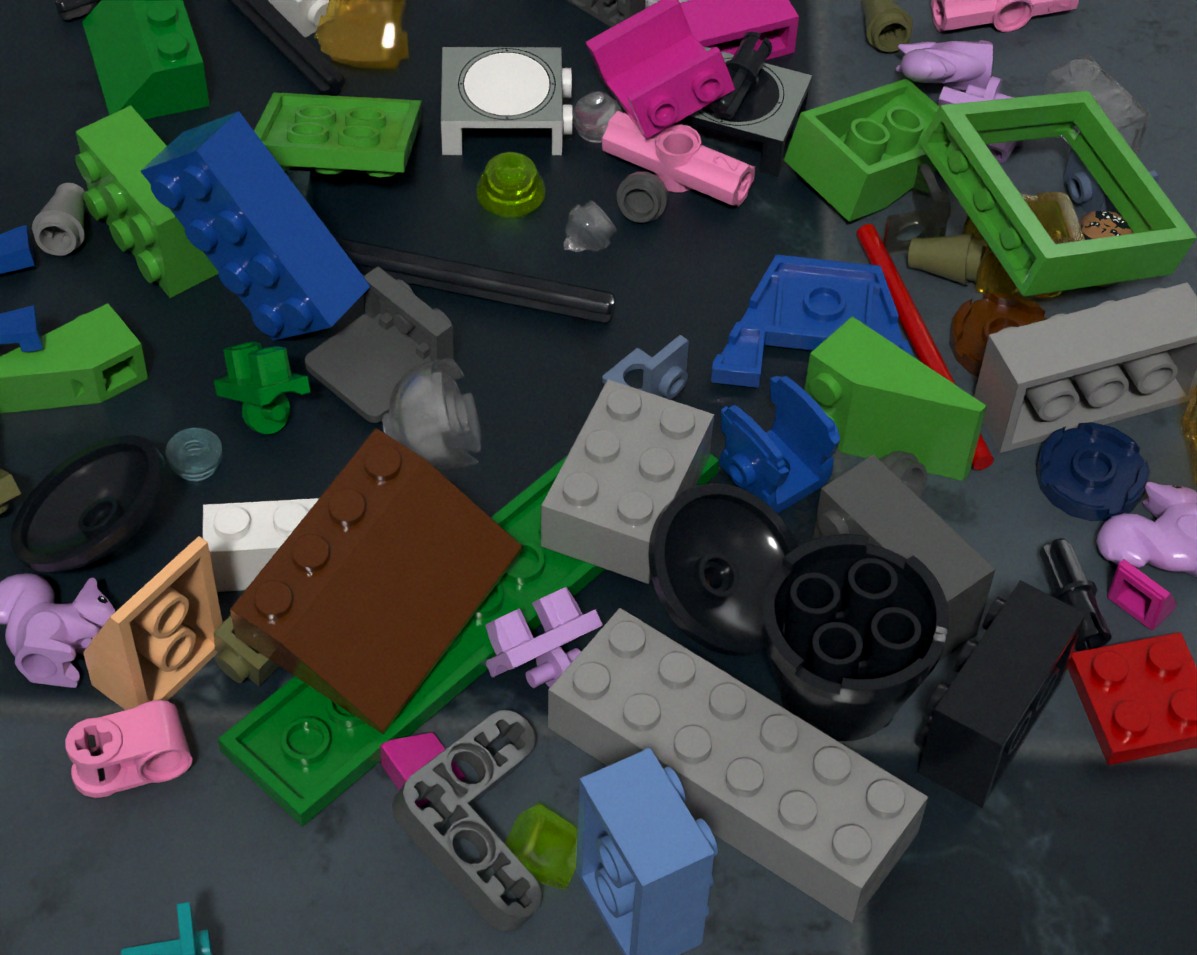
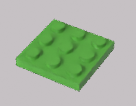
(340, 132)

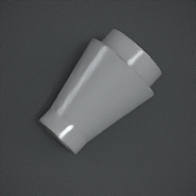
(60, 223)

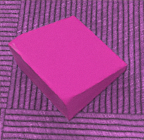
(1140, 596)
(408, 754)

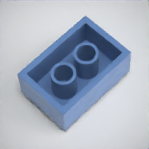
(644, 856)

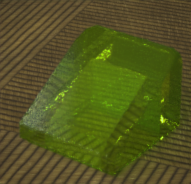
(545, 845)

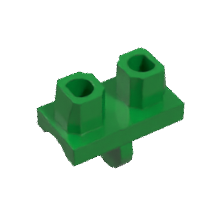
(258, 381)

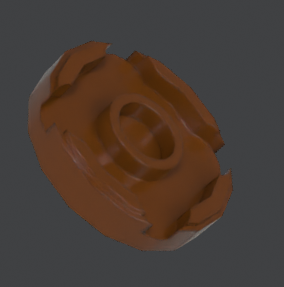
(984, 317)

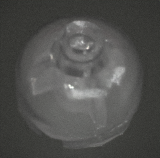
(434, 416)

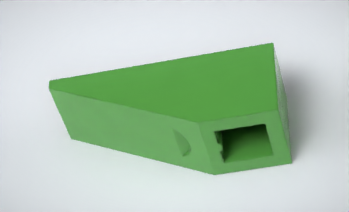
(77, 366)

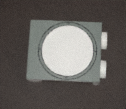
(503, 91)

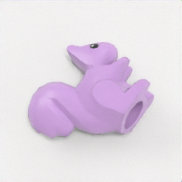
(948, 63)
(1166, 543)
(49, 634)

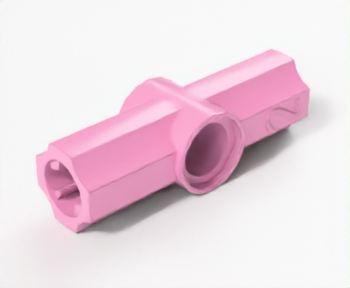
(1004, 14)
(680, 159)

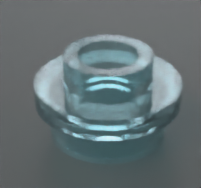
(196, 464)

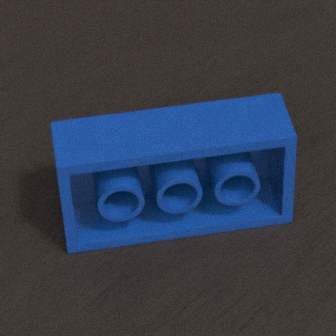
(255, 228)

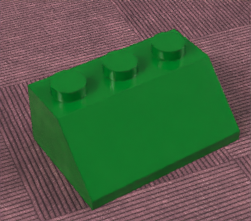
(146, 57)

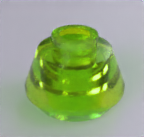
(510, 186)

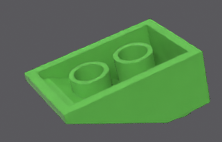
(863, 147)
(893, 402)

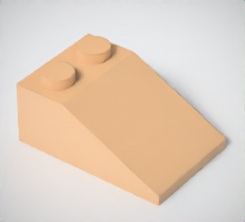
(159, 633)

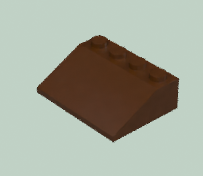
(375, 582)

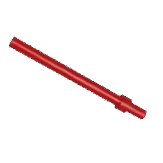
(913, 322)

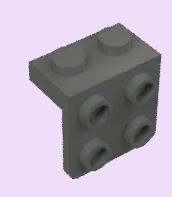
(381, 346)

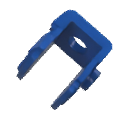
(790, 457)

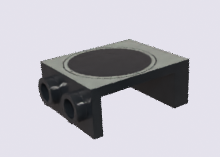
(765, 113)

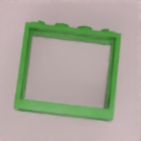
(1015, 235)

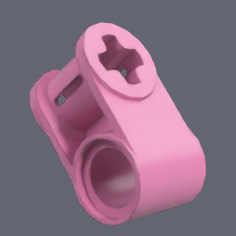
(131, 747)

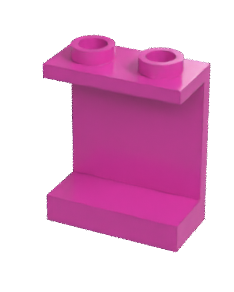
(659, 67)

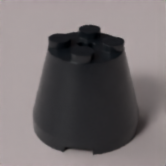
(851, 632)

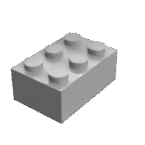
(621, 475)

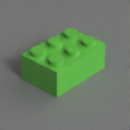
(111, 164)

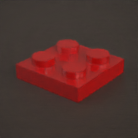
(1139, 696)

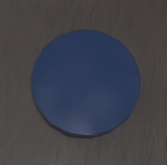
(1092, 471)

